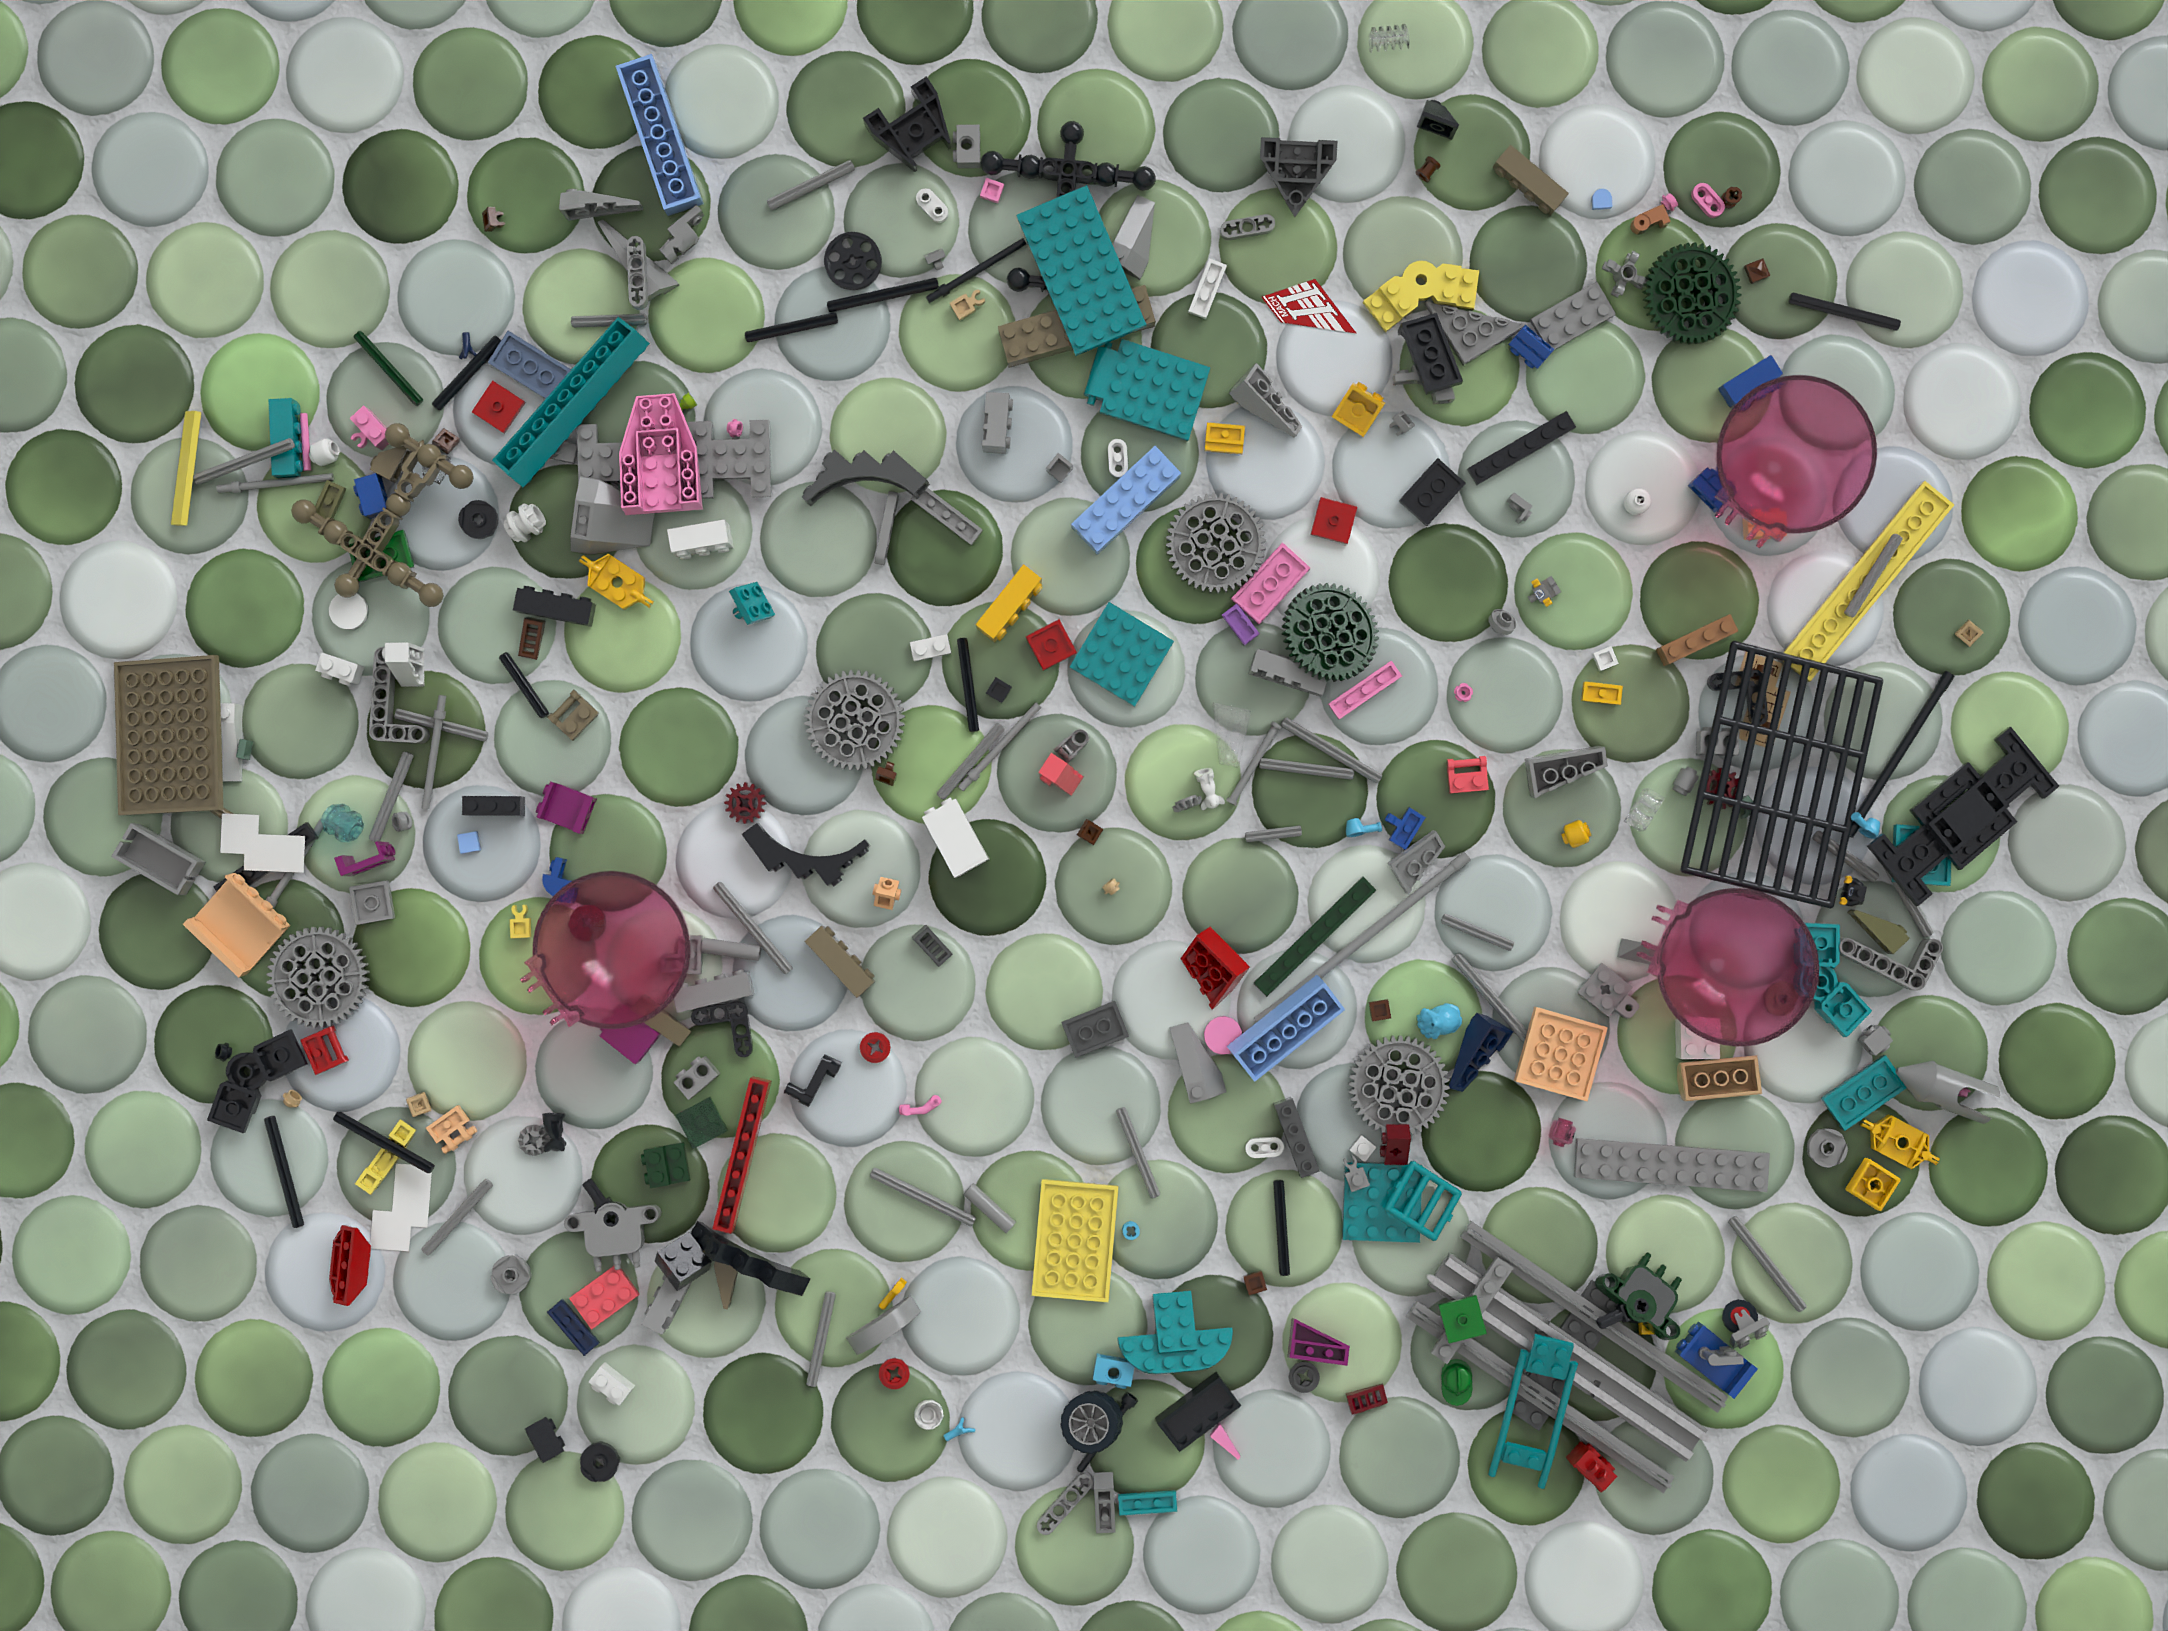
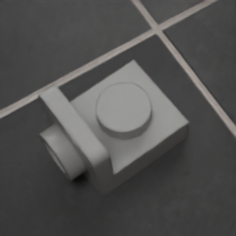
(1519, 504)

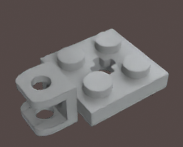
(1618, 995)

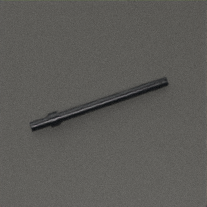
(943, 289)

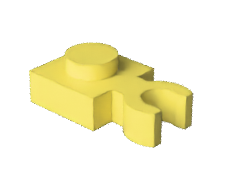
(520, 926)

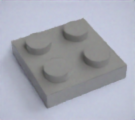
(372, 902)

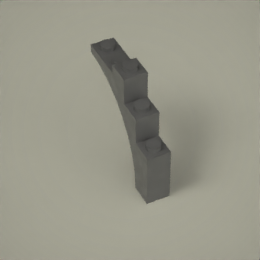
(864, 467)

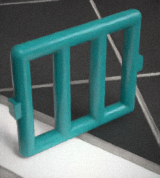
(1404, 1216)

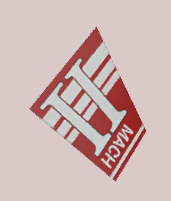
(1307, 306)

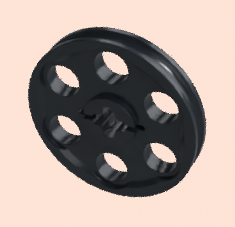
(849, 269)

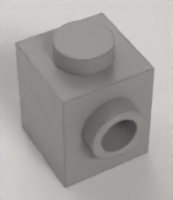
(1875, 1039)

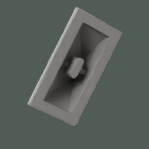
(1629, 949)

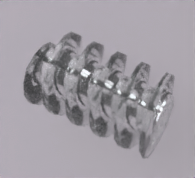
(1388, 37)

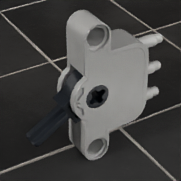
(615, 1237)

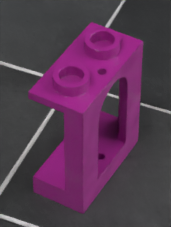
(348, 867)

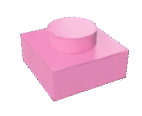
(992, 190)

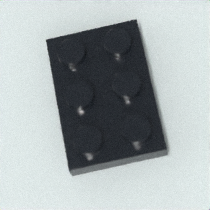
(1432, 492)

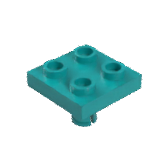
(751, 603)

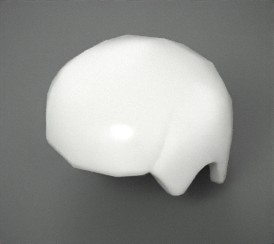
(928, 1414)

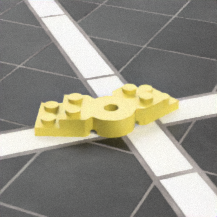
(1400, 295)

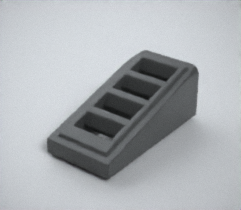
(919, 934)

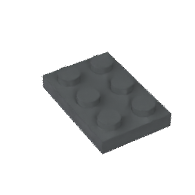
(1095, 1029)

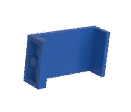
(1727, 1377)

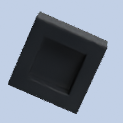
(998, 690)

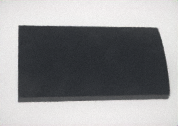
(1197, 1411)

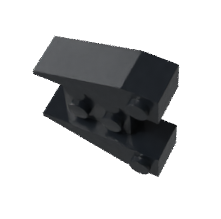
(913, 130)

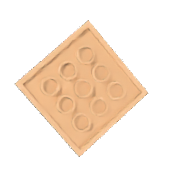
(1560, 1054)

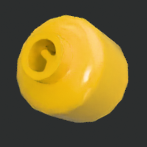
(1576, 833)

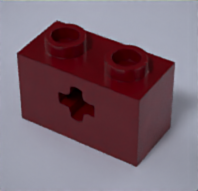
(1396, 1144)

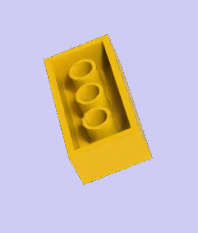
(1009, 603)

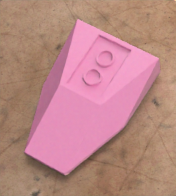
(658, 459)

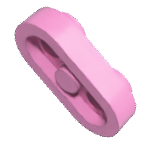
(1709, 199)

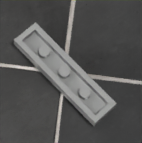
(948, 516)

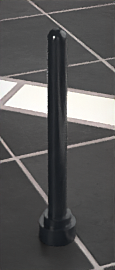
(1128, 1401)

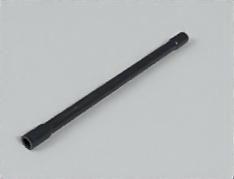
(1941, 686)

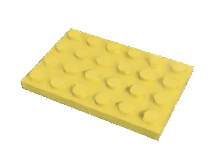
(1075, 1240)

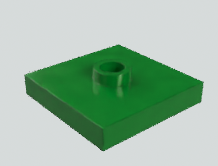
(1462, 1319)

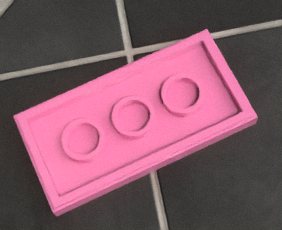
(1270, 583)

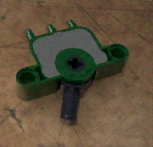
(1643, 1288)

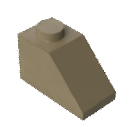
(390, 462)

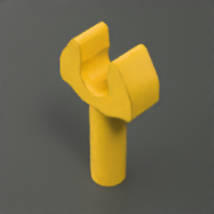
(892, 1294)

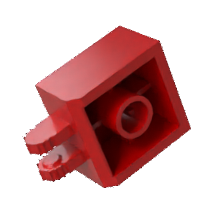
(1594, 1469)

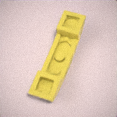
(384, 1160)

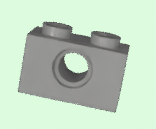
(971, 157)

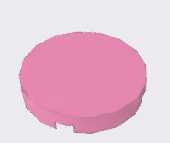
(1221, 1033)

